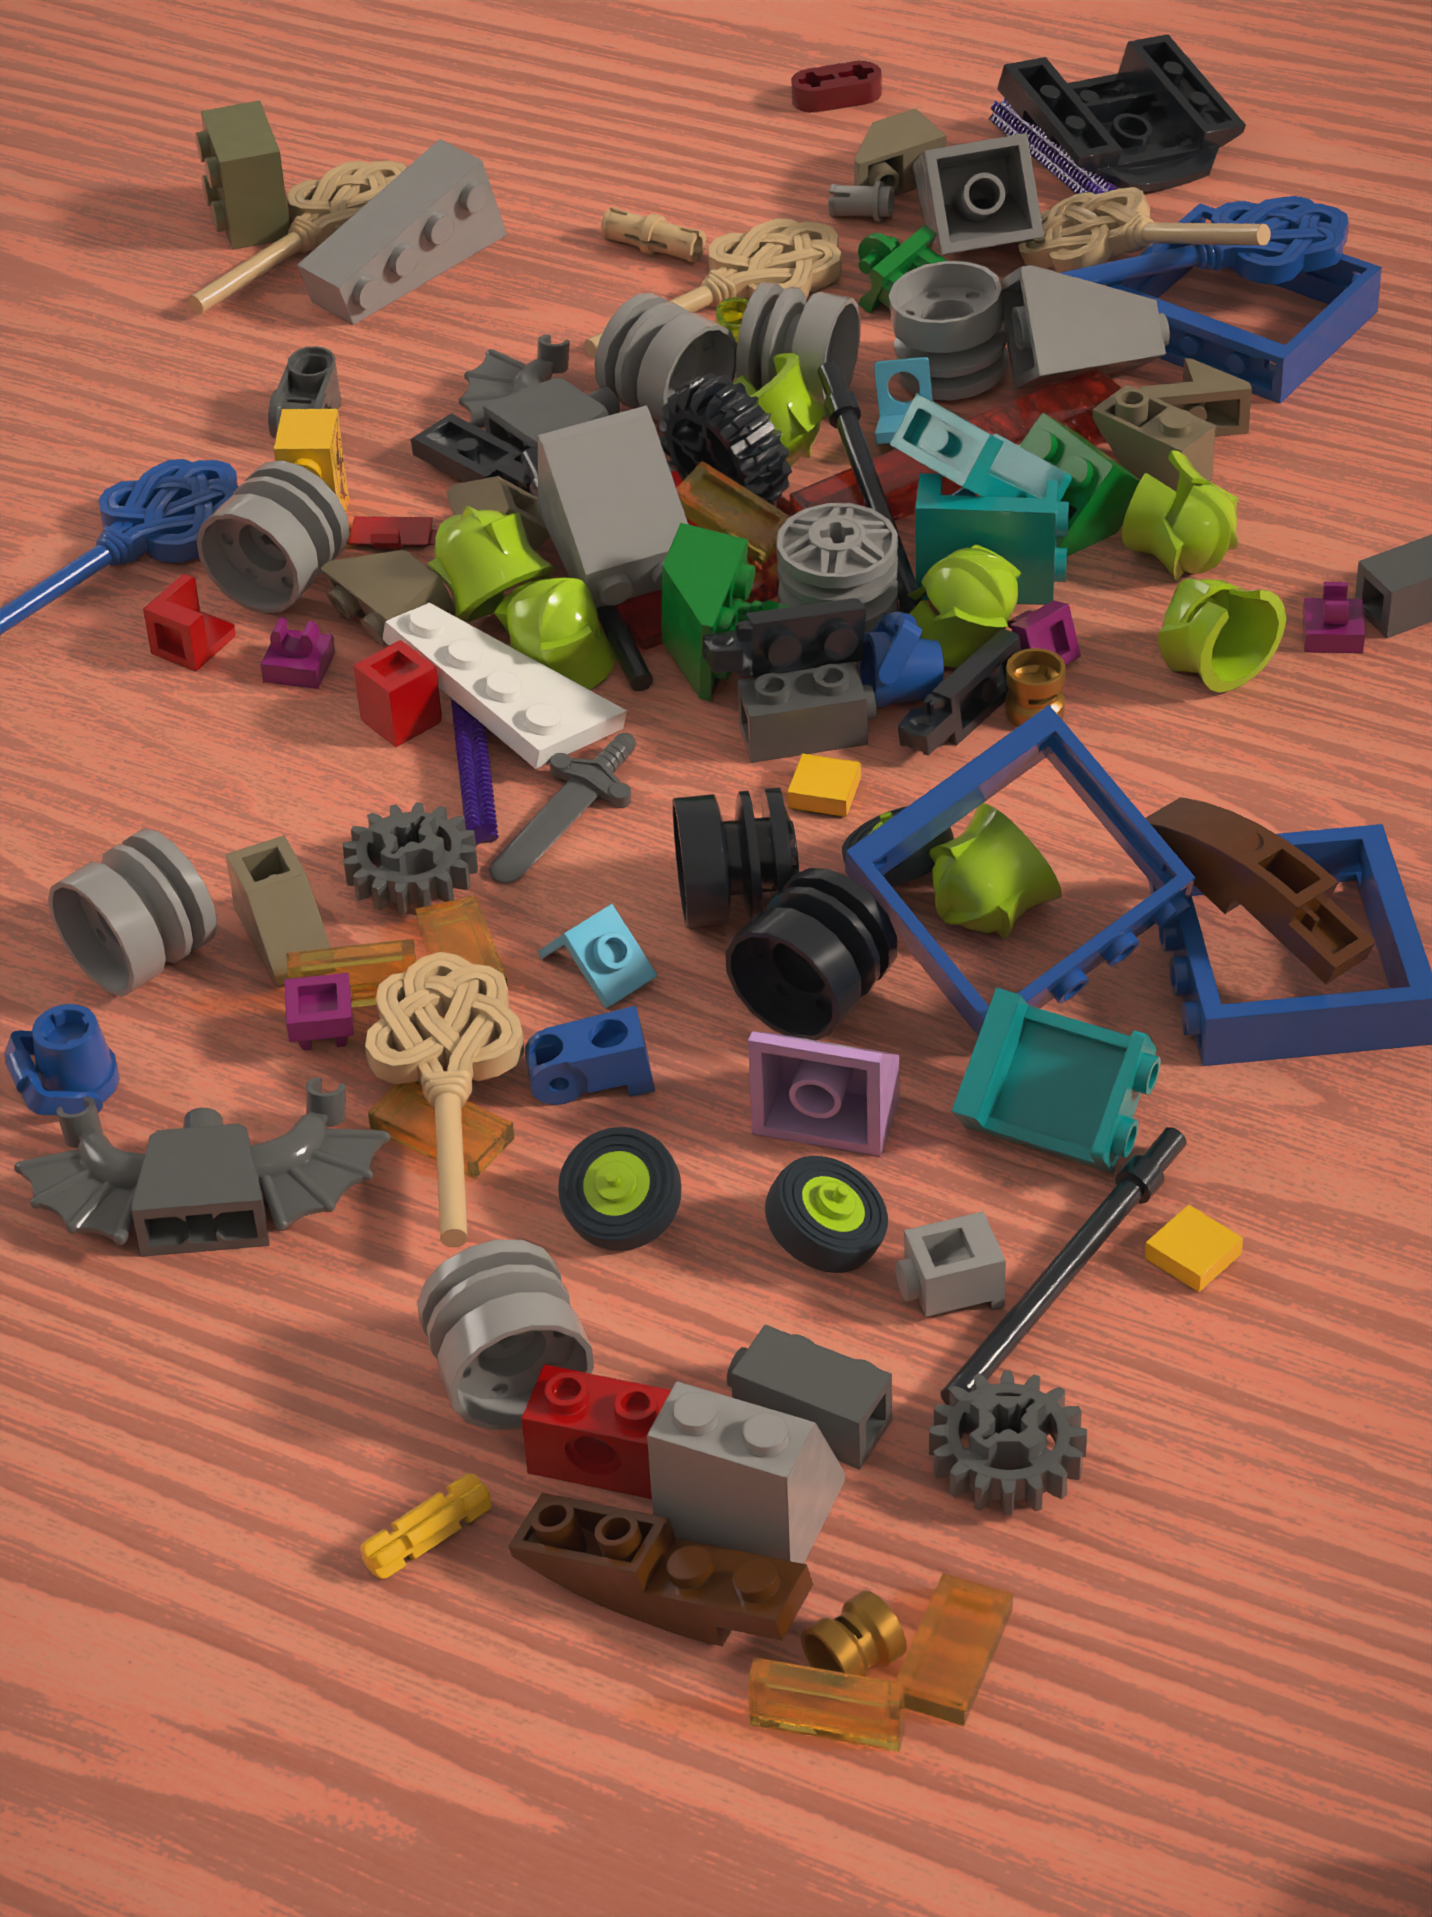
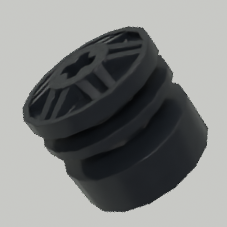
(731, 856)
(811, 954)

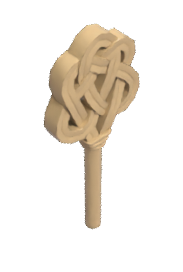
(316, 213)
(1098, 226)
(773, 252)
(474, 1039)

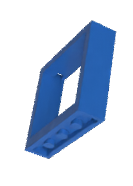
(1347, 287)
(973, 784)
(1319, 1022)

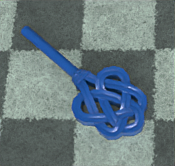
(1302, 240)
(139, 516)

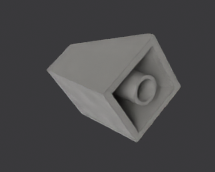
(979, 194)
(1075, 326)
(609, 503)
(740, 1474)

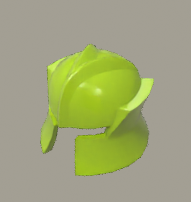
(791, 406)
(1184, 527)
(481, 557)
(975, 599)
(558, 628)
(1221, 631)
(990, 875)

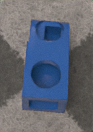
(589, 1057)

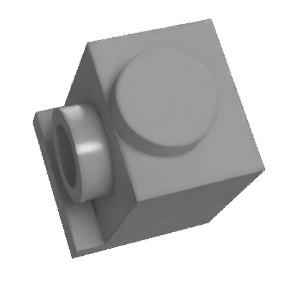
(952, 1265)

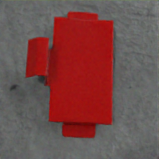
(392, 531)

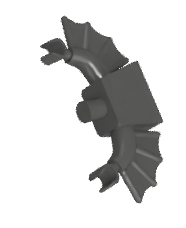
(523, 400)
(202, 1181)

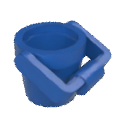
(899, 661)
(69, 1061)

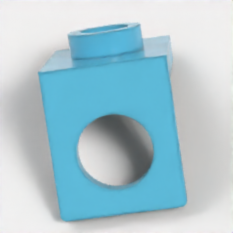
(891, 410)
(605, 955)

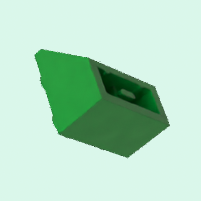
(1098, 486)
(702, 595)

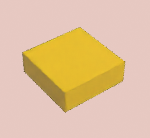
(824, 785)
(1193, 1248)

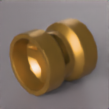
(1034, 683)
(857, 1639)

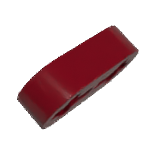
(836, 86)

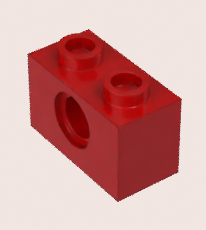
(591, 1430)

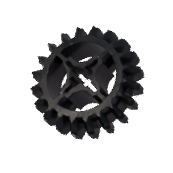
(728, 431)

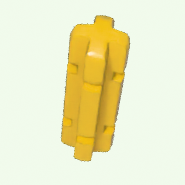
(425, 1526)

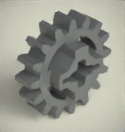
(410, 857)
(1007, 1442)

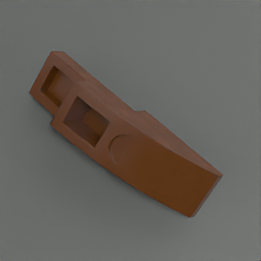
(1267, 875)
(648, 1574)

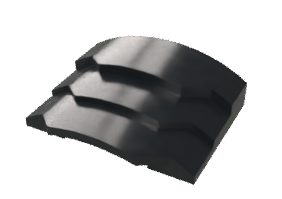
(1134, 128)

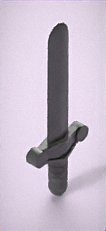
(584, 783)

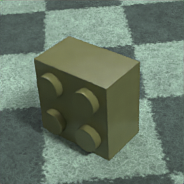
(243, 174)

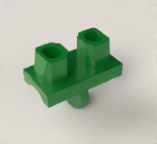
(889, 261)

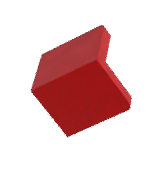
(181, 630)
(398, 693)

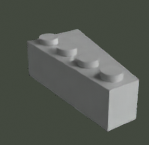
(405, 235)

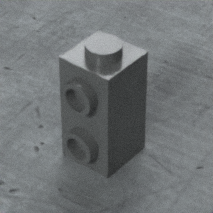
(1397, 587)
(804, 711)
(802, 1379)

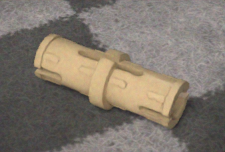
(653, 234)

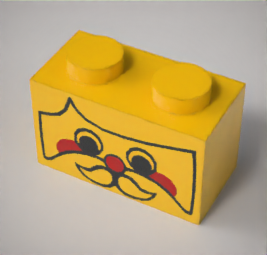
(314, 441)

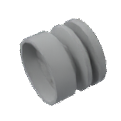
(956, 321)
(785, 323)
(657, 348)
(273, 536)
(839, 555)
(133, 912)
(494, 1325)

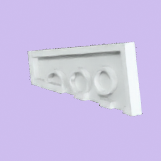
(504, 689)

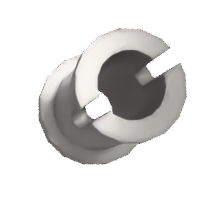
(862, 201)

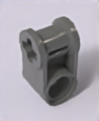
(307, 383)

